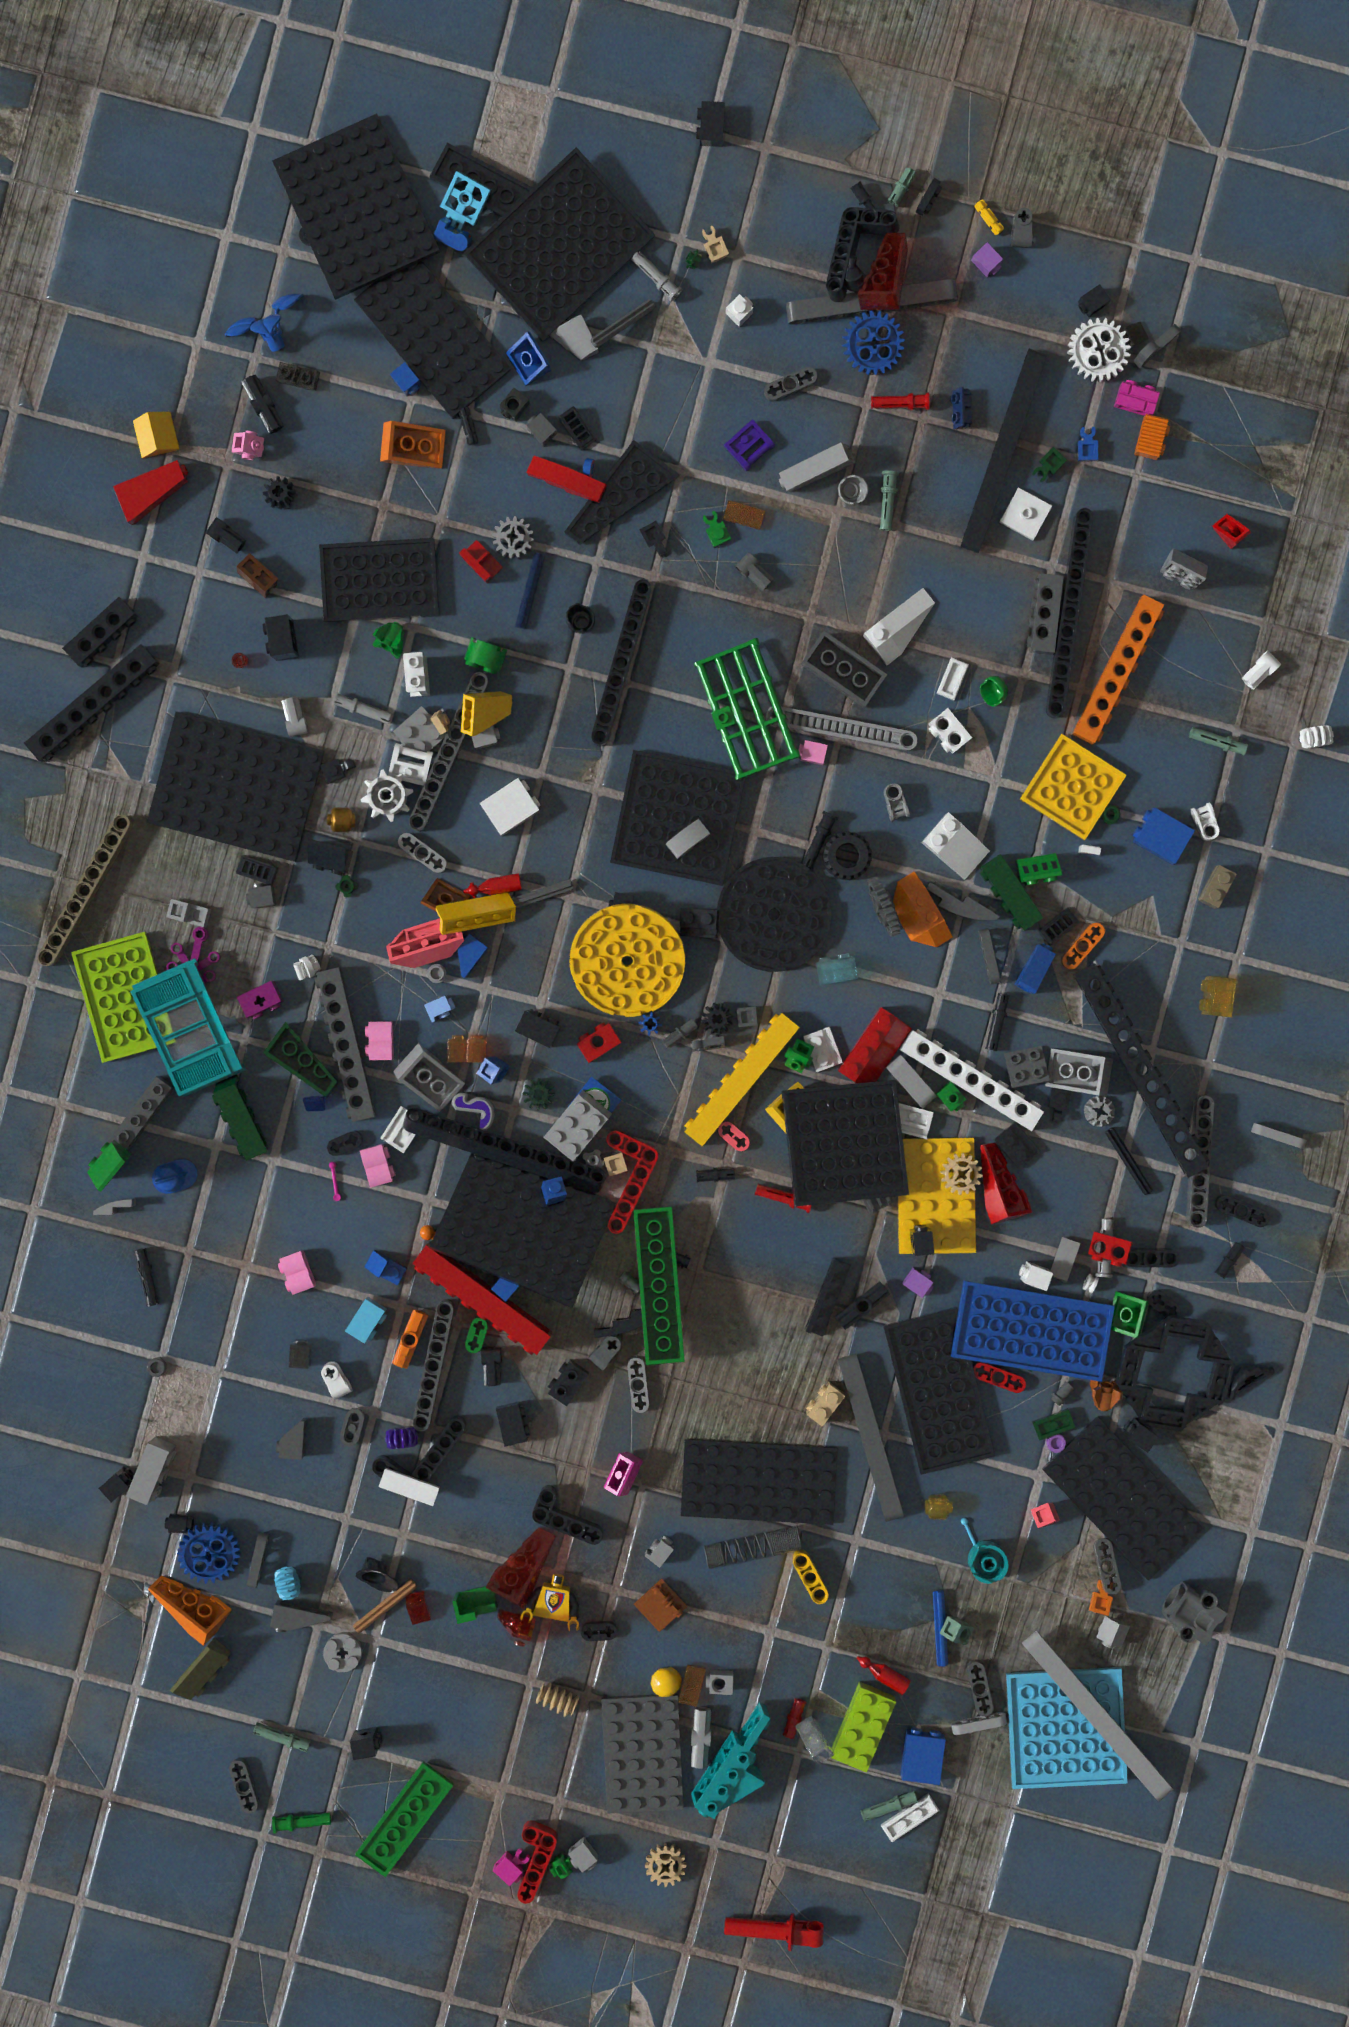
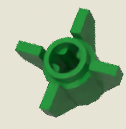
(390, 638)

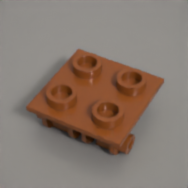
(660, 1605)

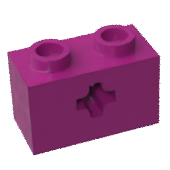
(249, 1000)

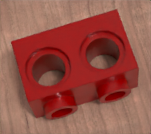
(1111, 1244)

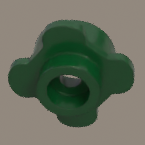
(693, 259)
(346, 891)

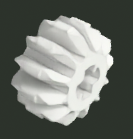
(1316, 736)

